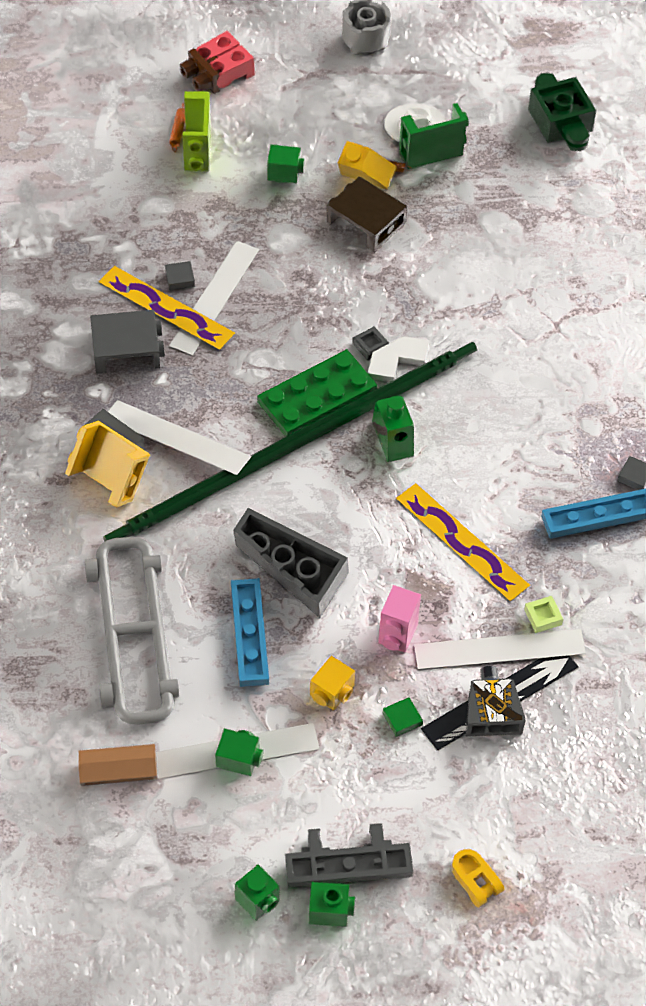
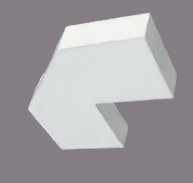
(403, 350)

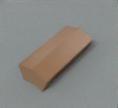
(117, 764)

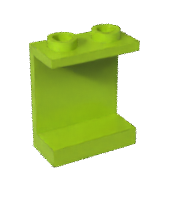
(198, 131)

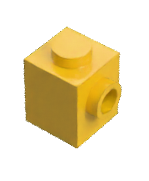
(332, 683)

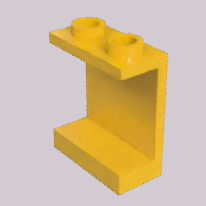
(109, 461)

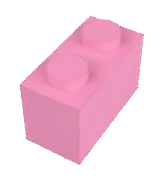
(399, 619)

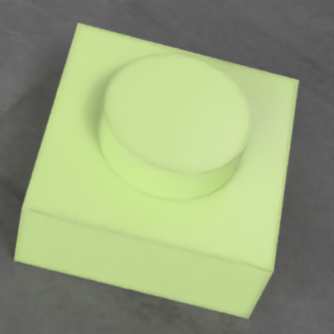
(543, 614)

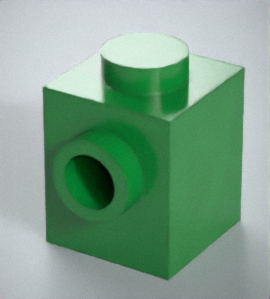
(284, 164)
(238, 752)
(257, 892)
(330, 904)

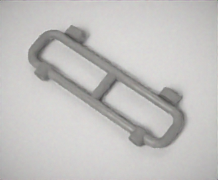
(113, 693)

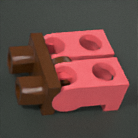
(217, 63)

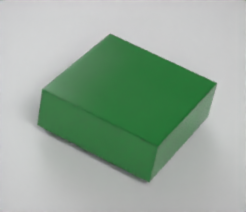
(402, 716)

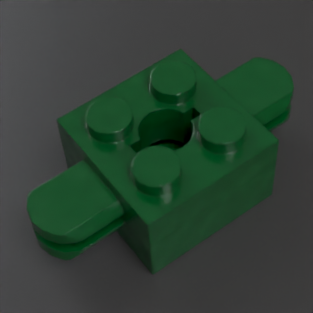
(562, 110)

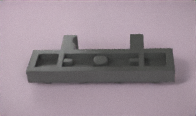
(345, 865)

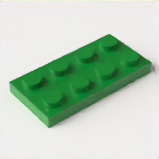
(316, 392)

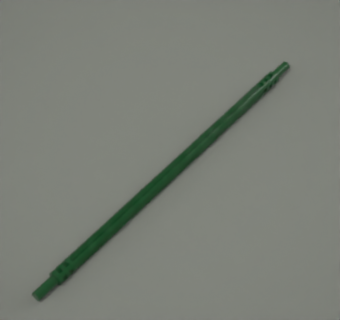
(291, 443)

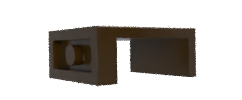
(368, 210)

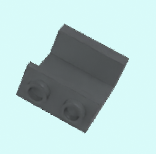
(125, 337)

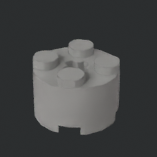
(366, 26)

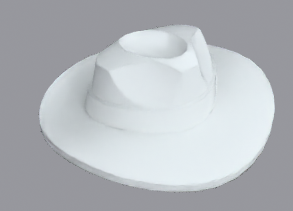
(422, 115)

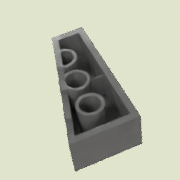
(292, 559)

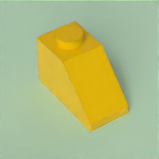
(366, 163)

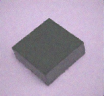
(179, 275)
(369, 341)
(633, 473)

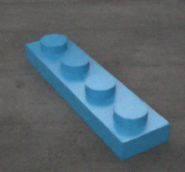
(595, 513)
(249, 632)

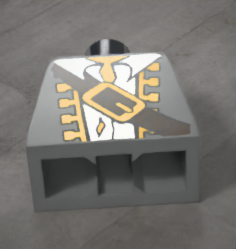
(493, 706)

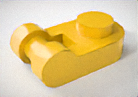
(469, 867)

